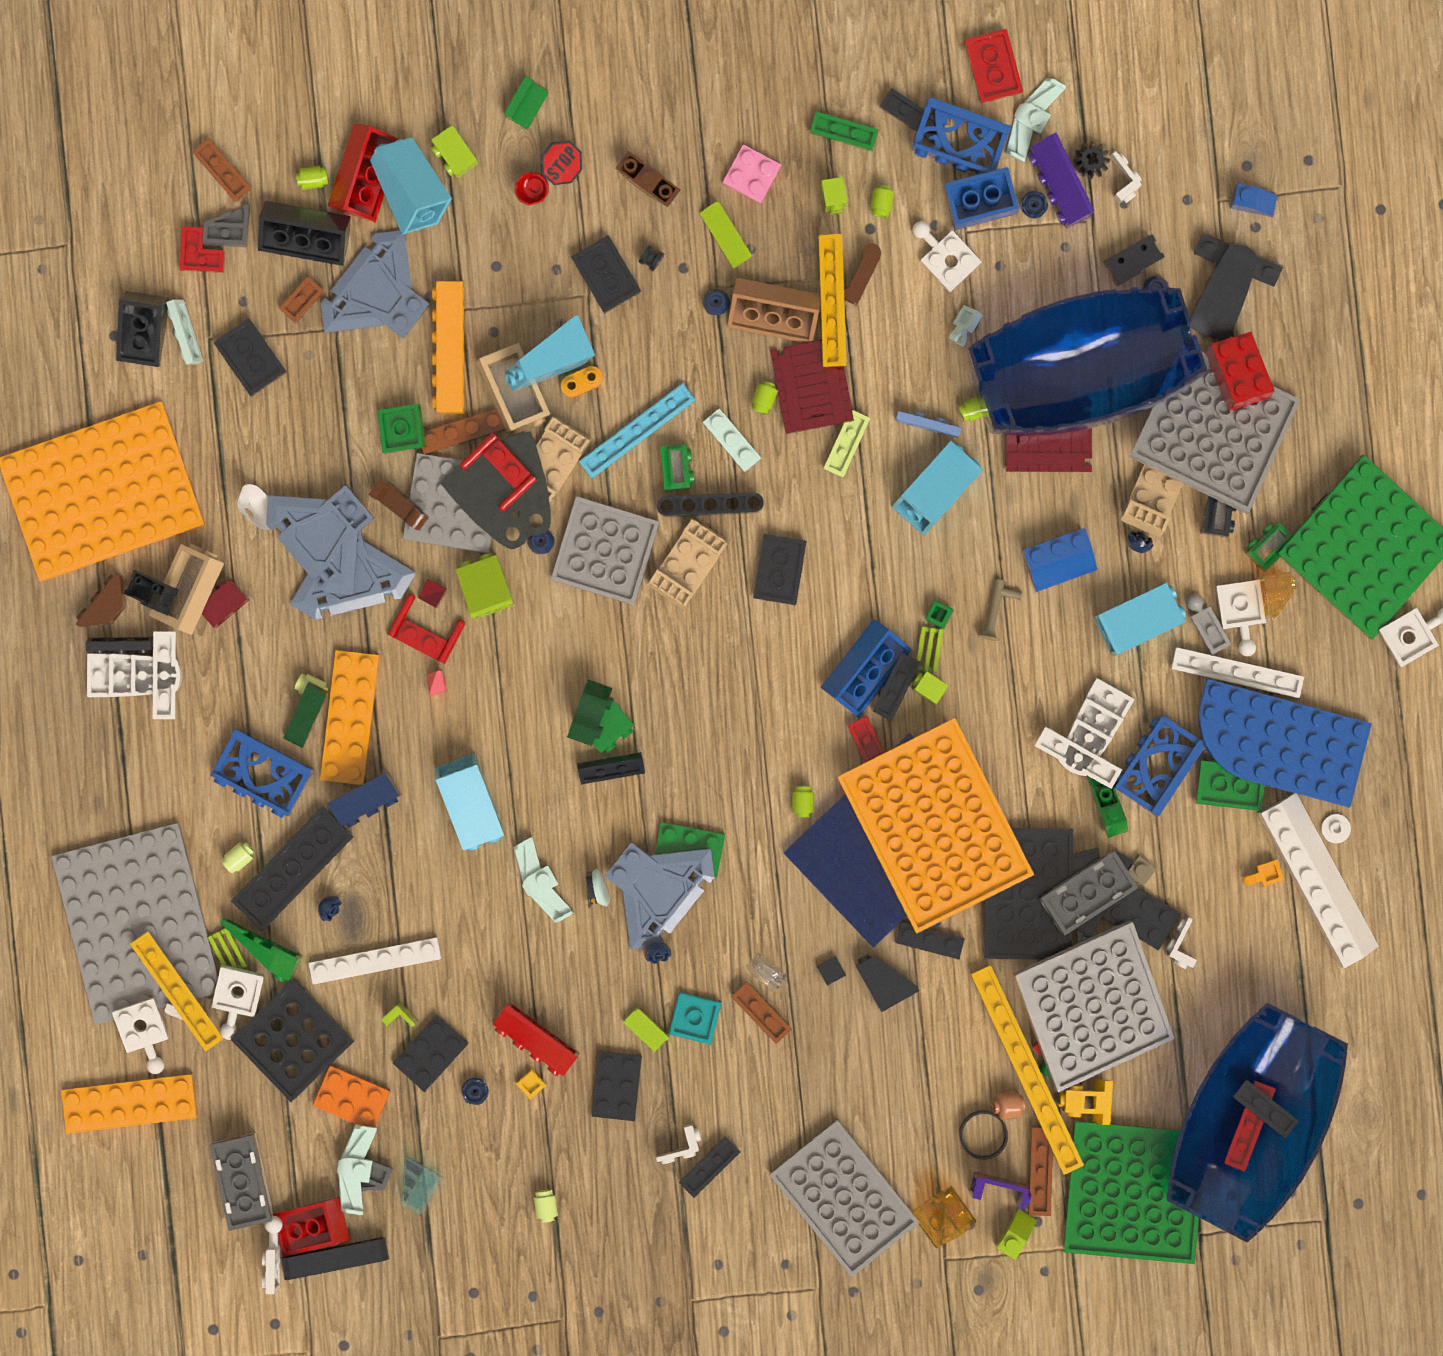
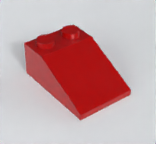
(312, 1227)

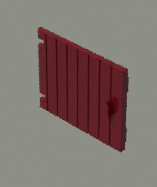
(810, 389)
(1049, 452)

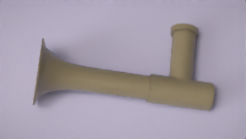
(998, 592)

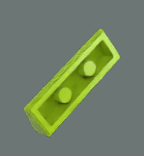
(725, 234)

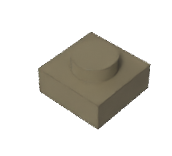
(1141, 870)

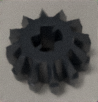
(1099, 159)

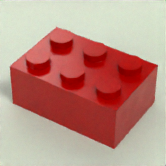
(1240, 371)

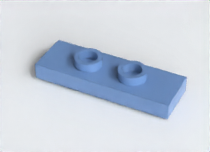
(937, 425)

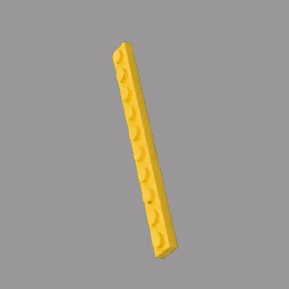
(1027, 1070)

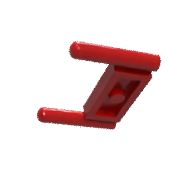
(506, 463)
(420, 638)

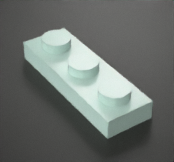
(184, 332)
(731, 440)

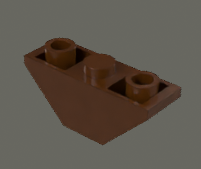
(647, 179)
(105, 605)

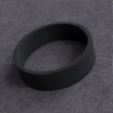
(988, 1156)

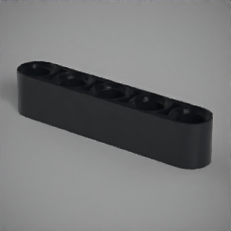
(700, 510)
(334, 1258)

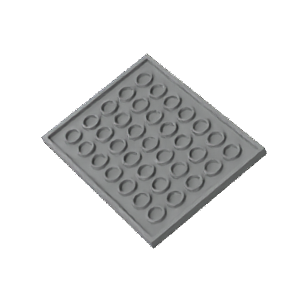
(119, 894)

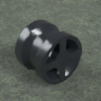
(651, 258)

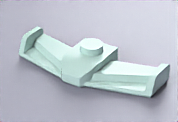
(1032, 118)
(539, 882)
(355, 1169)

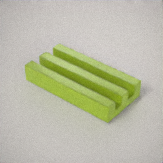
(928, 654)
(234, 945)

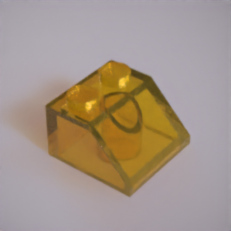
(1276, 592)
(944, 1217)

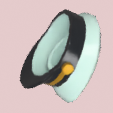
(597, 889)

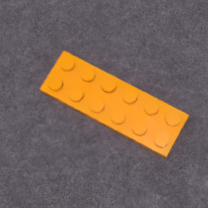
(349, 717)
(129, 1103)

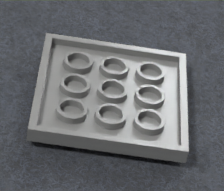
(447, 521)
(605, 550)

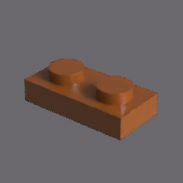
(301, 300)

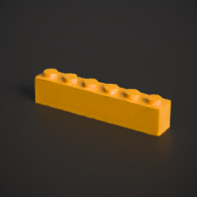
(449, 347)

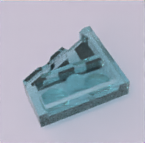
(418, 1185)

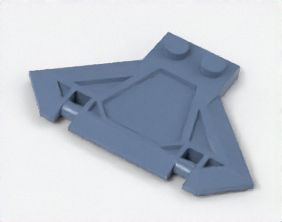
(376, 290)
(322, 534)
(370, 571)
(658, 889)

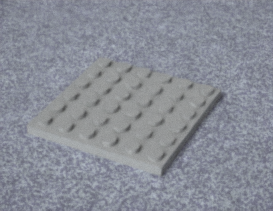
(1211, 448)
(1093, 1006)

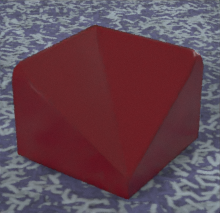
(432, 593)

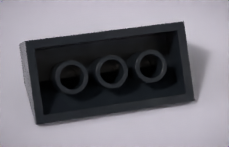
(303, 233)

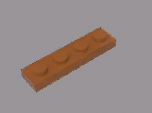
(462, 431)
(1040, 1174)

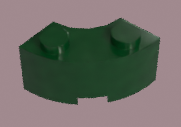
(589, 713)

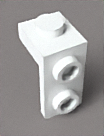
(1133, 177)
(1181, 959)
(692, 1137)

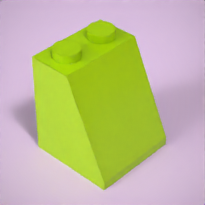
(484, 586)

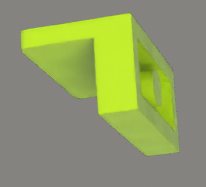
(401, 1010)
(646, 1029)

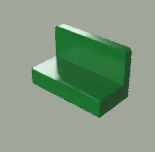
(526, 103)

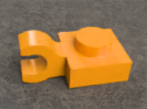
(1267, 874)

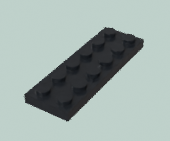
(292, 869)

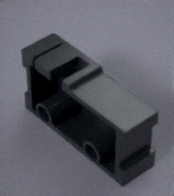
(1133, 260)
(151, 592)

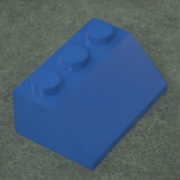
(981, 198)
(1060, 559)

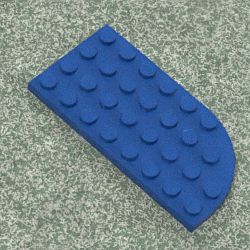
(1282, 742)

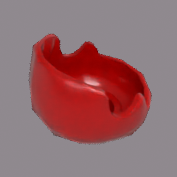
(531, 188)

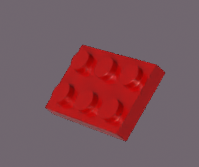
(993, 66)

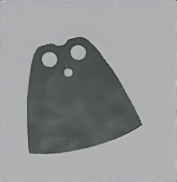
(483, 488)

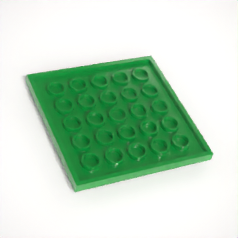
(1366, 547)
(1121, 1196)

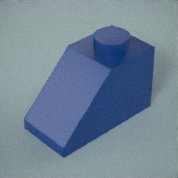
(1253, 200)

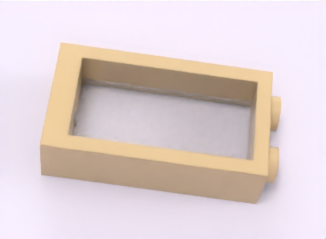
(515, 408)
(195, 578)

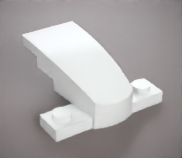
(139, 675)
(1090, 734)

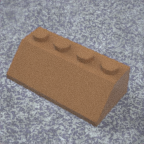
(774, 310)

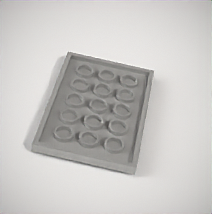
(844, 1198)

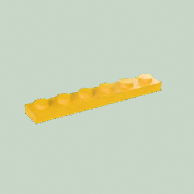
(832, 300)
(176, 991)

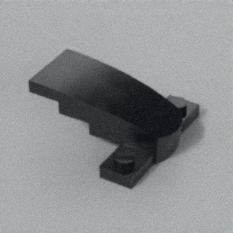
(1228, 284)

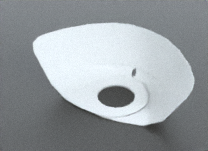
(258, 505)

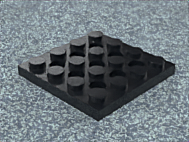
(308, 1040)

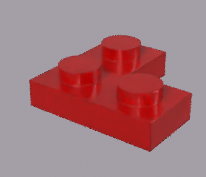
(195, 257)

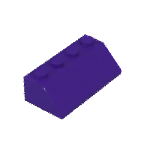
(1061, 181)

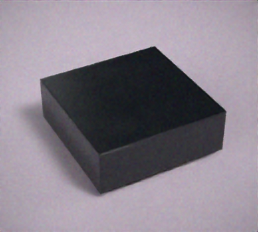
(831, 970)

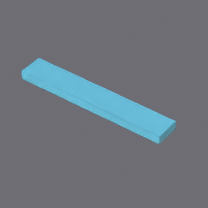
(637, 430)

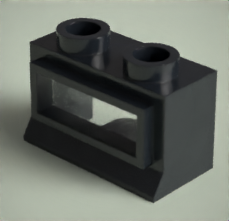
(1218, 518)

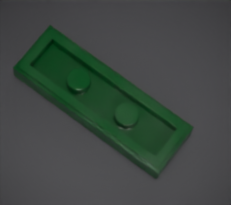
(305, 714)

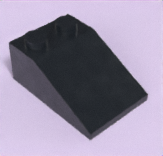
(141, 328)

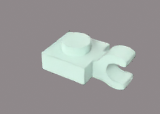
(965, 322)

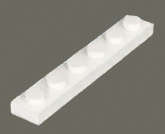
(1237, 672)
(375, 960)

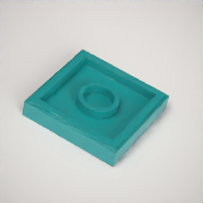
(695, 1018)

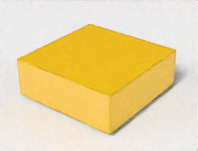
(531, 1084)

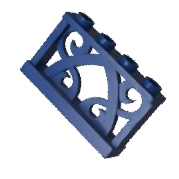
(944, 111)
(249, 745)
(1188, 757)

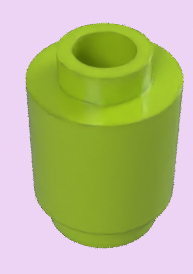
(312, 177)
(882, 201)
(764, 397)
(970, 409)
(803, 801)

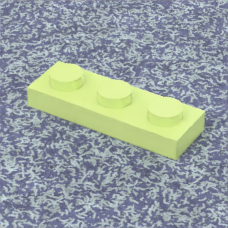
(846, 445)

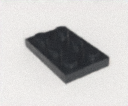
(606, 274)
(250, 357)
(779, 569)
(1149, 915)
(430, 1053)
(616, 1086)

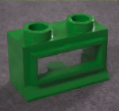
(675, 467)
(1264, 550)

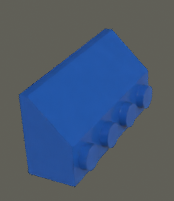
(865, 668)

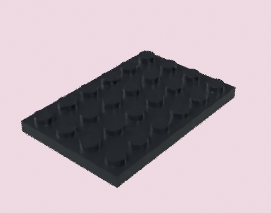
(1015, 918)

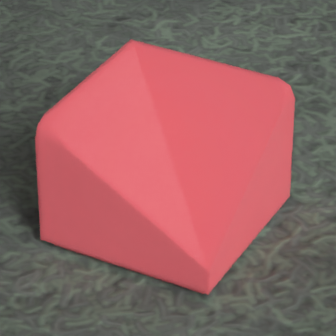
(436, 682)

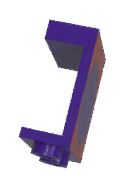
(980, 1179)

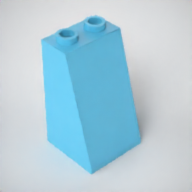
(410, 185)
(557, 354)
(937, 488)
(1140, 619)
(469, 802)

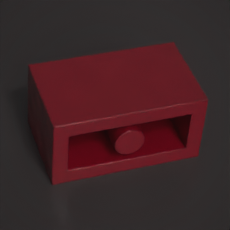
(223, 603)

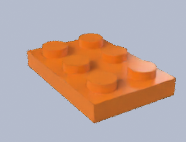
(351, 1097)

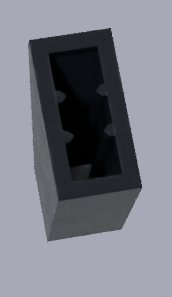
(884, 982)

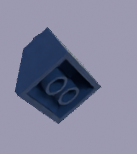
(365, 800)

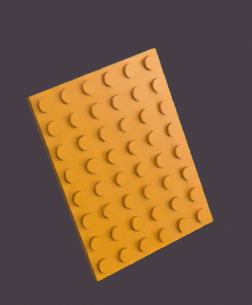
(101, 491)
(935, 825)

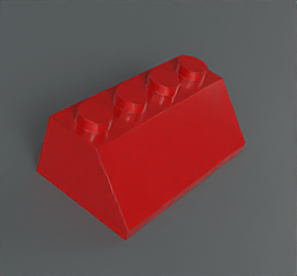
(356, 184)
(536, 1039)

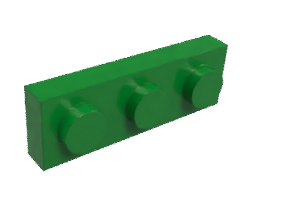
(844, 131)

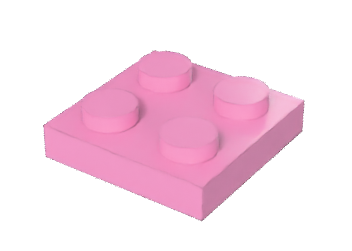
(752, 174)

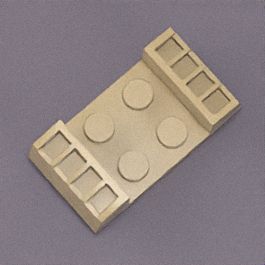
(559, 453)
(1151, 501)
(688, 563)

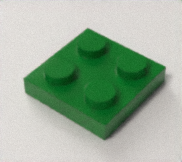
(401, 428)

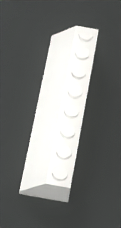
(1318, 880)

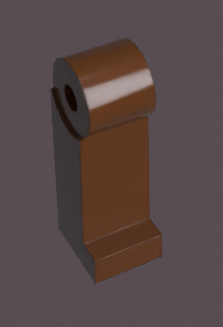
(870, 258)
(399, 504)

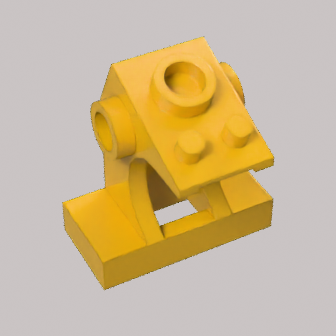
(1073, 1101)

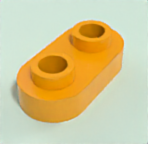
(582, 383)

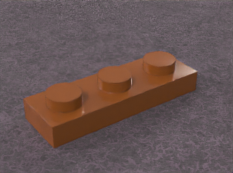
(221, 170)
(761, 1012)

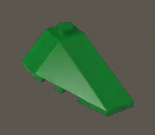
(272, 956)

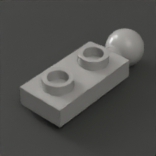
(1207, 624)

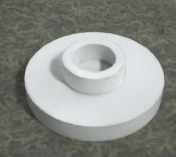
(1335, 828)

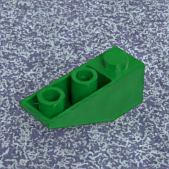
(1109, 808)

